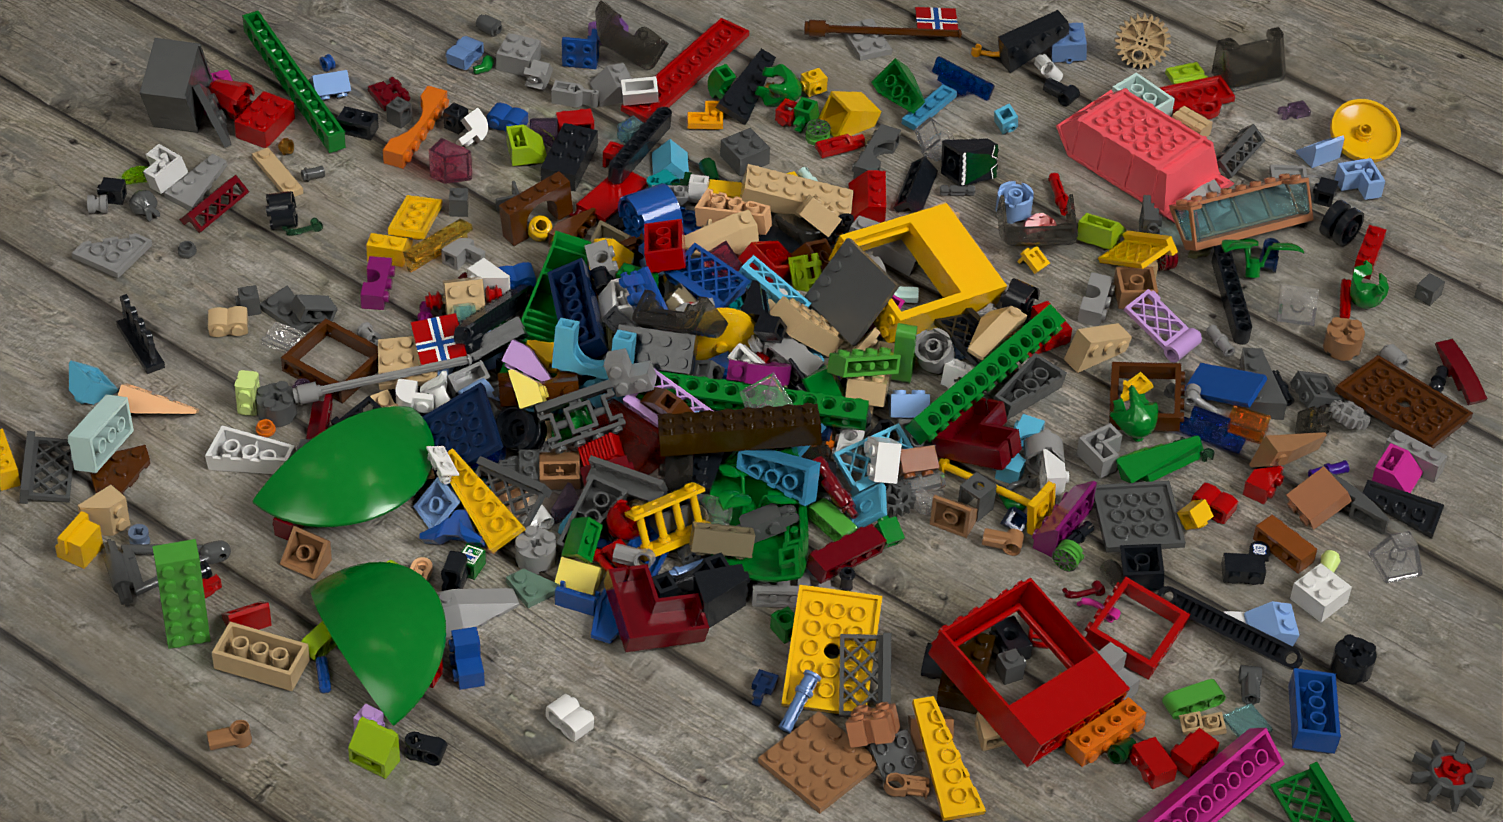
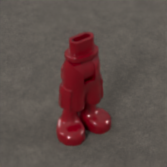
(833, 487)

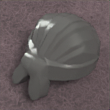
(144, 203)

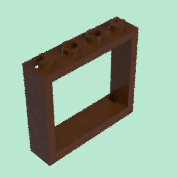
(294, 367)
(1165, 421)

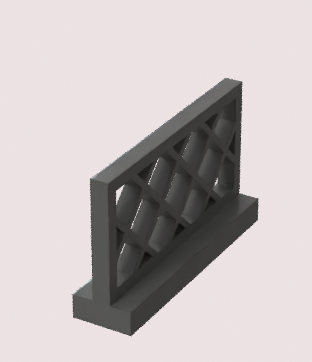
(30, 470)
(516, 480)
(883, 669)

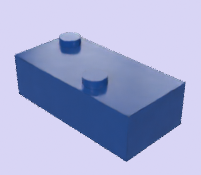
(1314, 710)

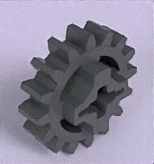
(899, 498)

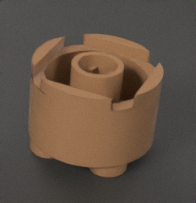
(1344, 338)

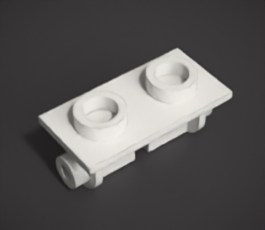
(442, 462)

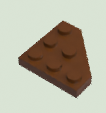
(121, 469)

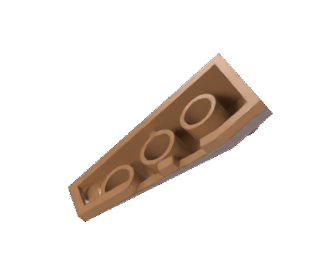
(1283, 449)

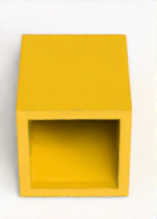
(849, 113)

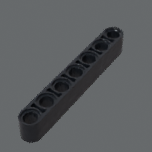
(639, 145)
(1232, 295)

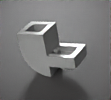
(538, 75)
(461, 251)

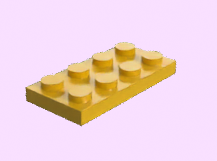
(415, 217)

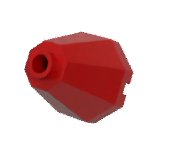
(232, 96)

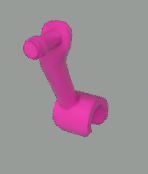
(1113, 615)

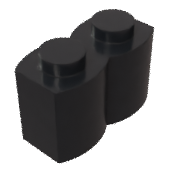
(454, 571)

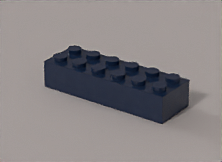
(577, 300)

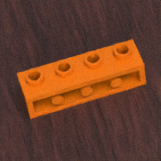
(1105, 731)

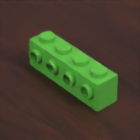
(864, 363)

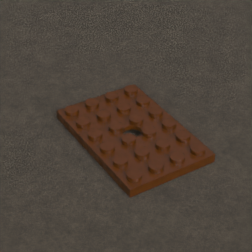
(1382, 384)

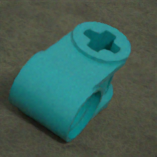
(663, 176)

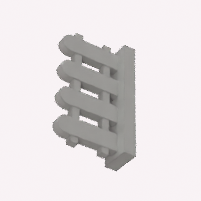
(782, 593)

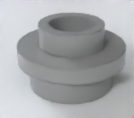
(755, 344)

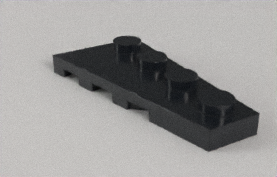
(1406, 507)

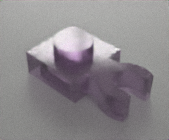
(1295, 109)

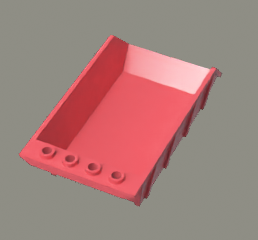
(1140, 149)

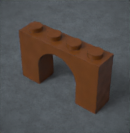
(515, 211)
(562, 384)

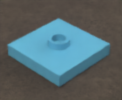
(870, 505)

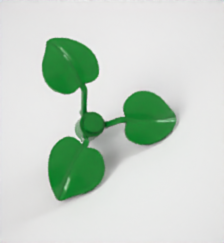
(1252, 263)
(733, 498)

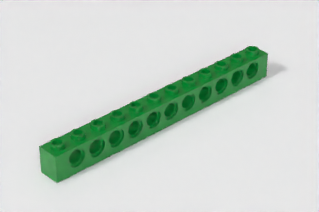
(294, 82)
(984, 375)
(727, 396)

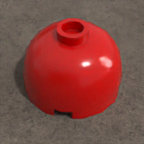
(619, 524)

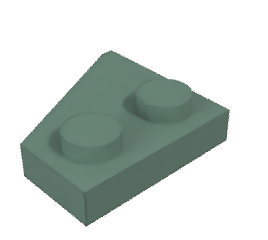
(531, 587)

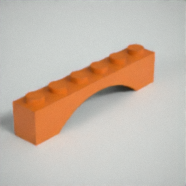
(401, 148)

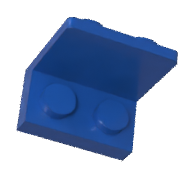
(581, 52)

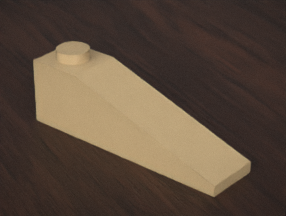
(736, 229)

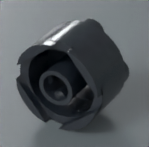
(282, 210)
(1020, 295)
(1353, 659)

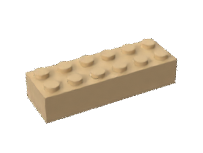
(787, 192)

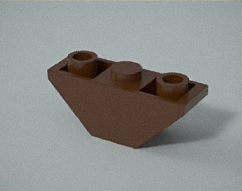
(663, 401)

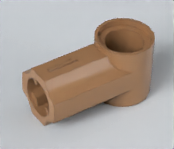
(1009, 541)
(237, 735)

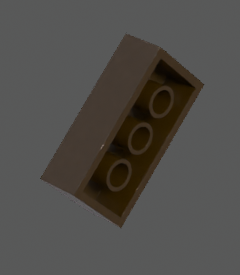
(979, 652)

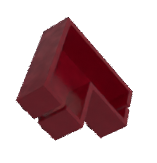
(979, 437)
(648, 620)

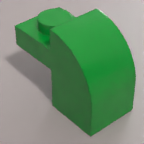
(720, 81)

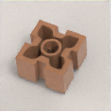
(872, 724)

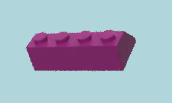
(1065, 517)

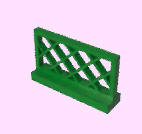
(1323, 789)

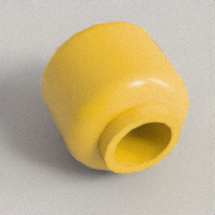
(542, 223)

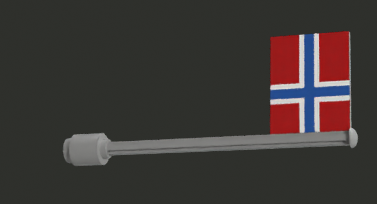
(435, 350)

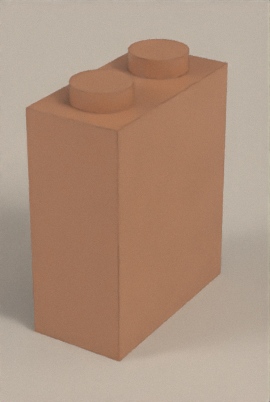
(1318, 498)

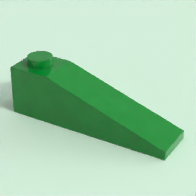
(899, 86)

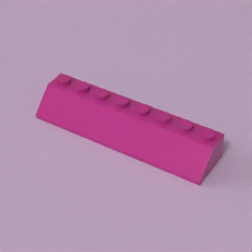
(1221, 781)

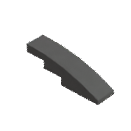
(1364, 509)

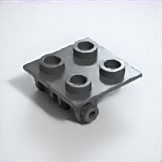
(896, 756)

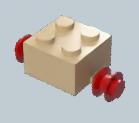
(462, 291)

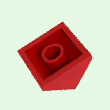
(253, 615)

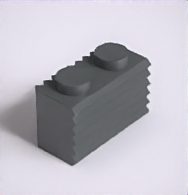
(313, 308)

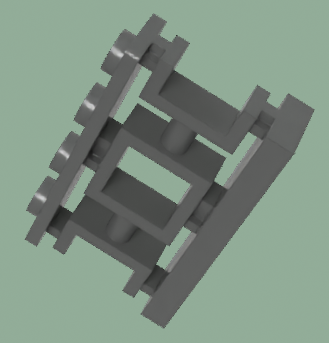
(574, 402)

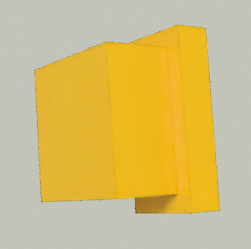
(80, 541)

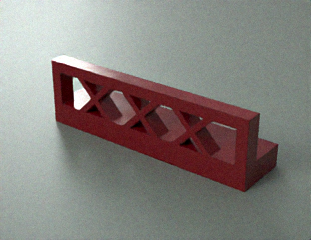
(210, 201)
(320, 416)

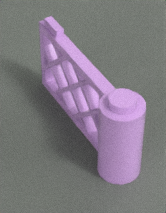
(1177, 345)

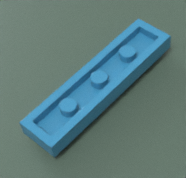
(932, 105)

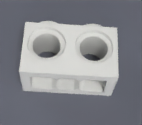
(846, 438)

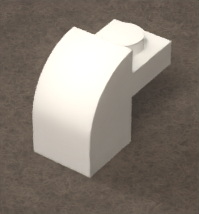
(477, 128)
(697, 187)
(408, 396)

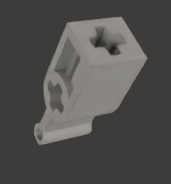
(573, 95)

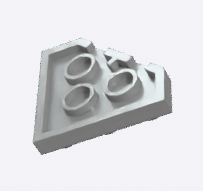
(112, 254)

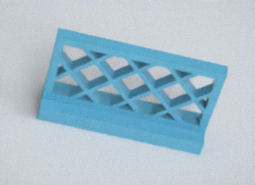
(865, 483)

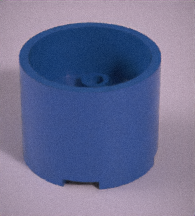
(648, 206)

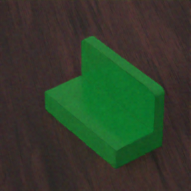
(582, 539)

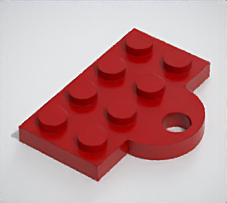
(1201, 95)

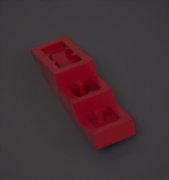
(1461, 371)

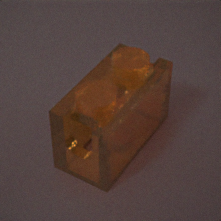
(1248, 424)

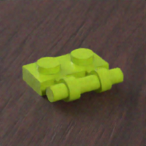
(801, 271)

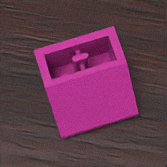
(1397, 469)

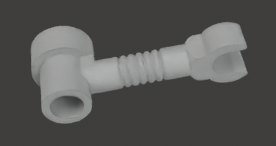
(1192, 397)

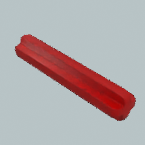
(1345, 299)

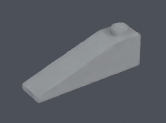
(475, 606)

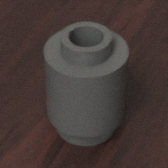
(489, 25)

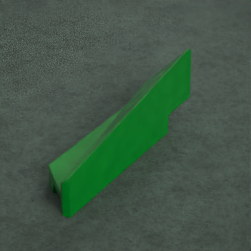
(1159, 461)

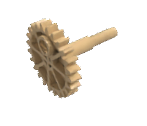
(1142, 35)

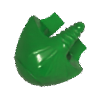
(789, 88)
(1367, 294)
(1139, 418)

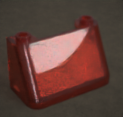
(638, 438)

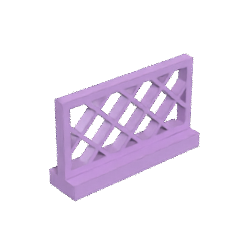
(634, 403)

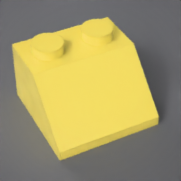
(527, 390)

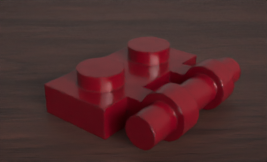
(384, 94)

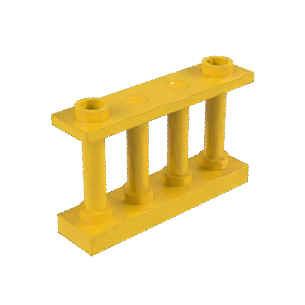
(681, 536)

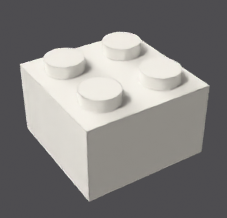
(1320, 592)

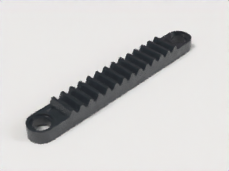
(492, 314)
(1234, 629)

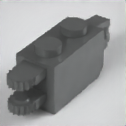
(769, 520)

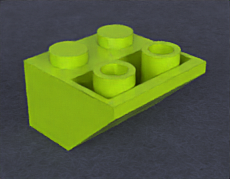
(524, 145)
(1099, 231)
(374, 747)

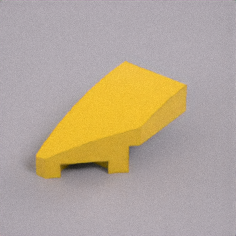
(1141, 384)

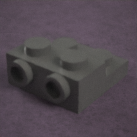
(1149, 217)
(1314, 389)

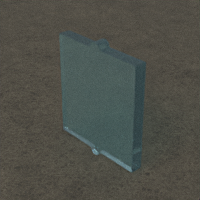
(1244, 718)

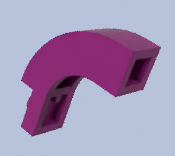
(752, 372)

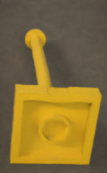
(1037, 508)

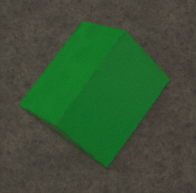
(823, 382)

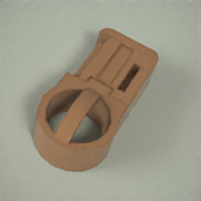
(910, 785)

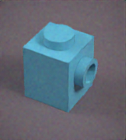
(1006, 119)

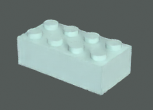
(100, 433)

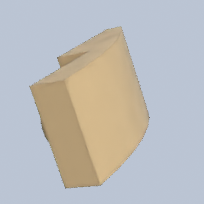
(1211, 723)

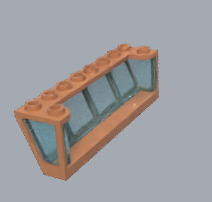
(1243, 211)

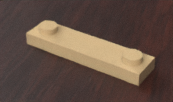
(276, 172)

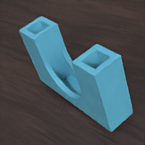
(569, 357)

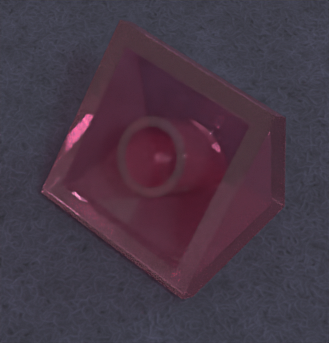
(727, 255)

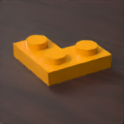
(710, 119)

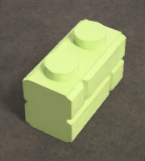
(246, 391)

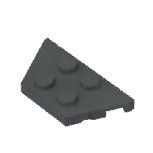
(215, 115)

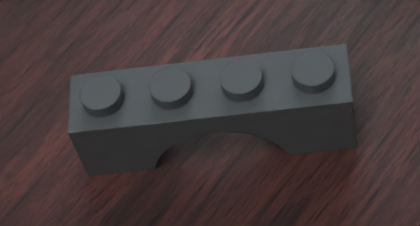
(883, 141)

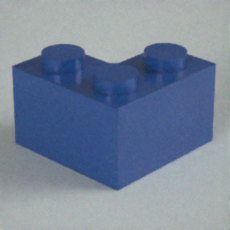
(466, 658)

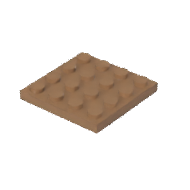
(818, 762)

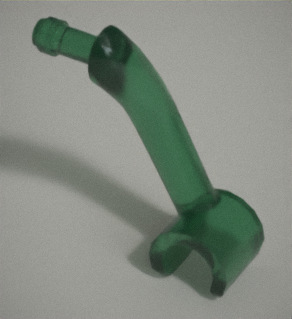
(315, 225)
(1208, 452)

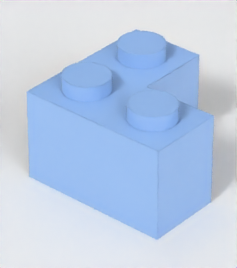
(1361, 175)

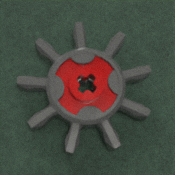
(1451, 775)

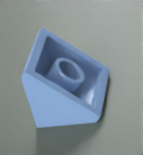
(1322, 151)

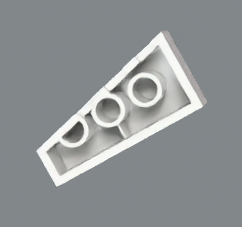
(246, 452)

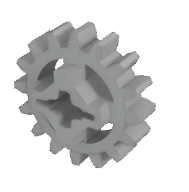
(1349, 414)

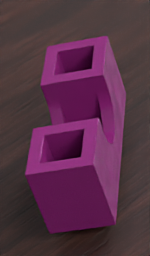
(379, 281)

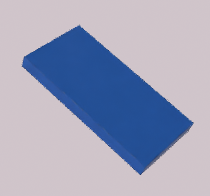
(1228, 384)

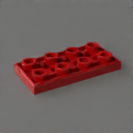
(607, 195)

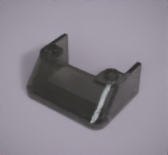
(1038, 235)

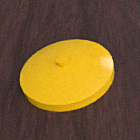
(1367, 128)
(738, 330)

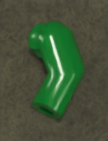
(485, 66)
(1010, 503)

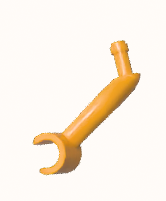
(977, 51)

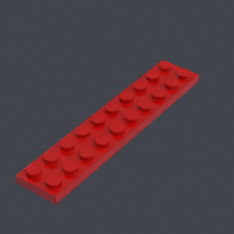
(691, 66)

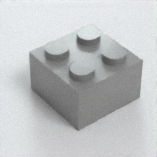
(517, 54)

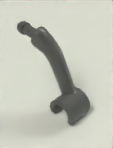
(1027, 481)

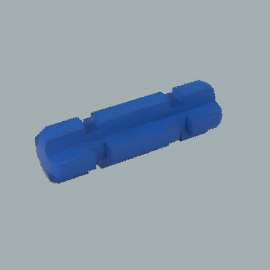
(323, 674)

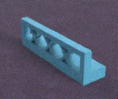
(772, 289)

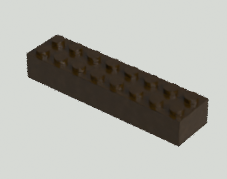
(739, 429)

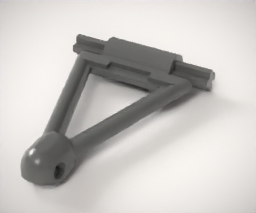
(124, 569)

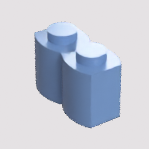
(465, 52)

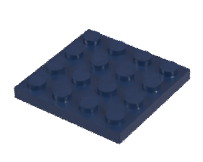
(466, 426)

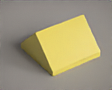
(580, 575)

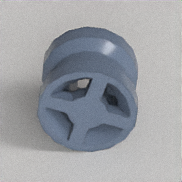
(139, 534)

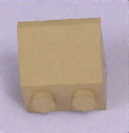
(108, 510)

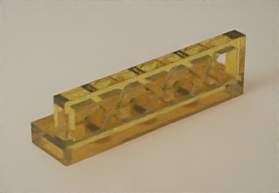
(432, 246)

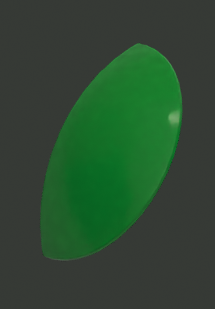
(352, 470)
(779, 556)
(386, 629)

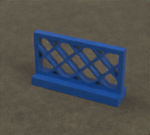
(694, 287)

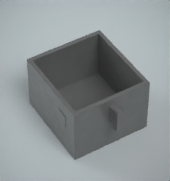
(169, 84)

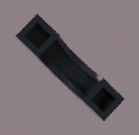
(677, 585)

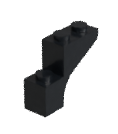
(756, 305)

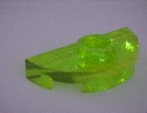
(135, 175)

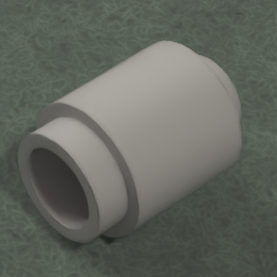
(1395, 356)

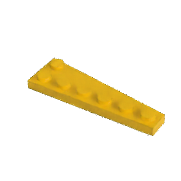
(486, 510)
(950, 778)

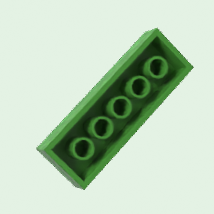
(181, 593)

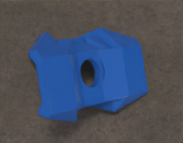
(457, 527)

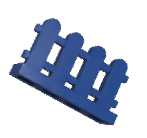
(642, 281)

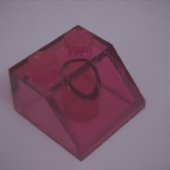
(450, 162)

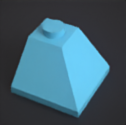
(89, 383)

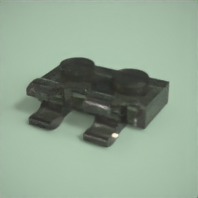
(1312, 420)

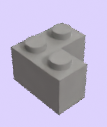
(628, 377)
(1100, 449)
(1116, 659)

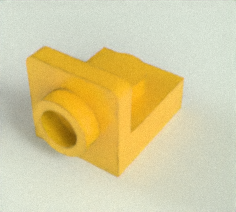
(1034, 259)

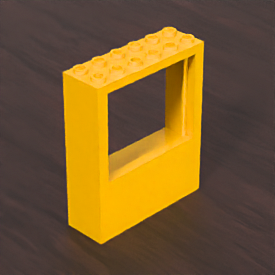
(945, 255)

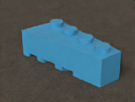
(782, 471)

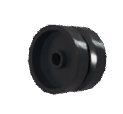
(1341, 223)

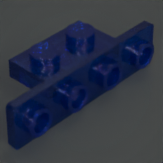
(961, 79)
(1211, 429)

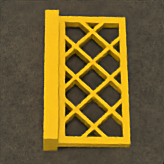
(1139, 250)

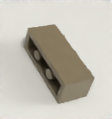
(720, 538)

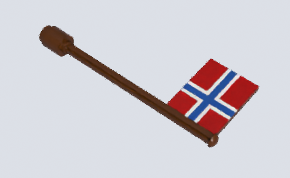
(929, 22)

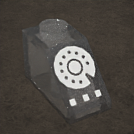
(712, 511)

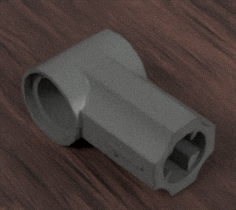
(1250, 680)

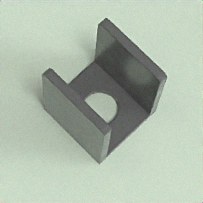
(985, 496)

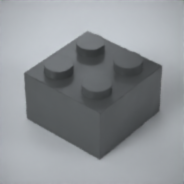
(744, 149)

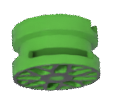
(817, 131)
(1069, 554)

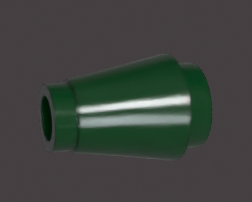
(708, 168)
(1120, 751)

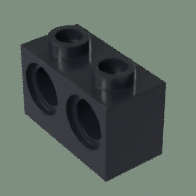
(358, 123)

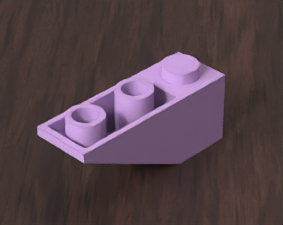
(525, 359)

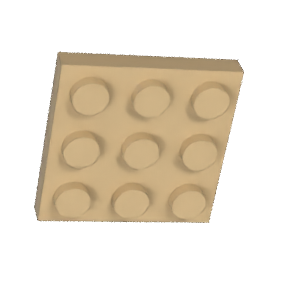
(397, 355)

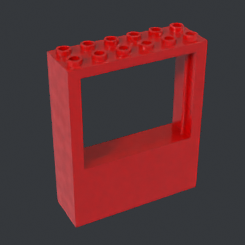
(1055, 709)

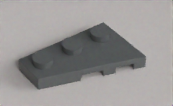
(279, 308)

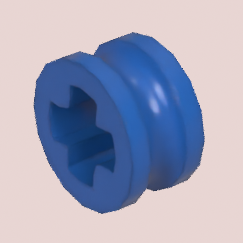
(327, 62)

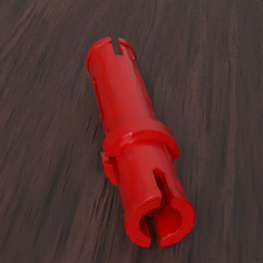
(1060, 196)

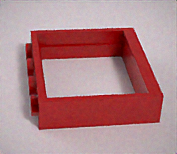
(1152, 601)

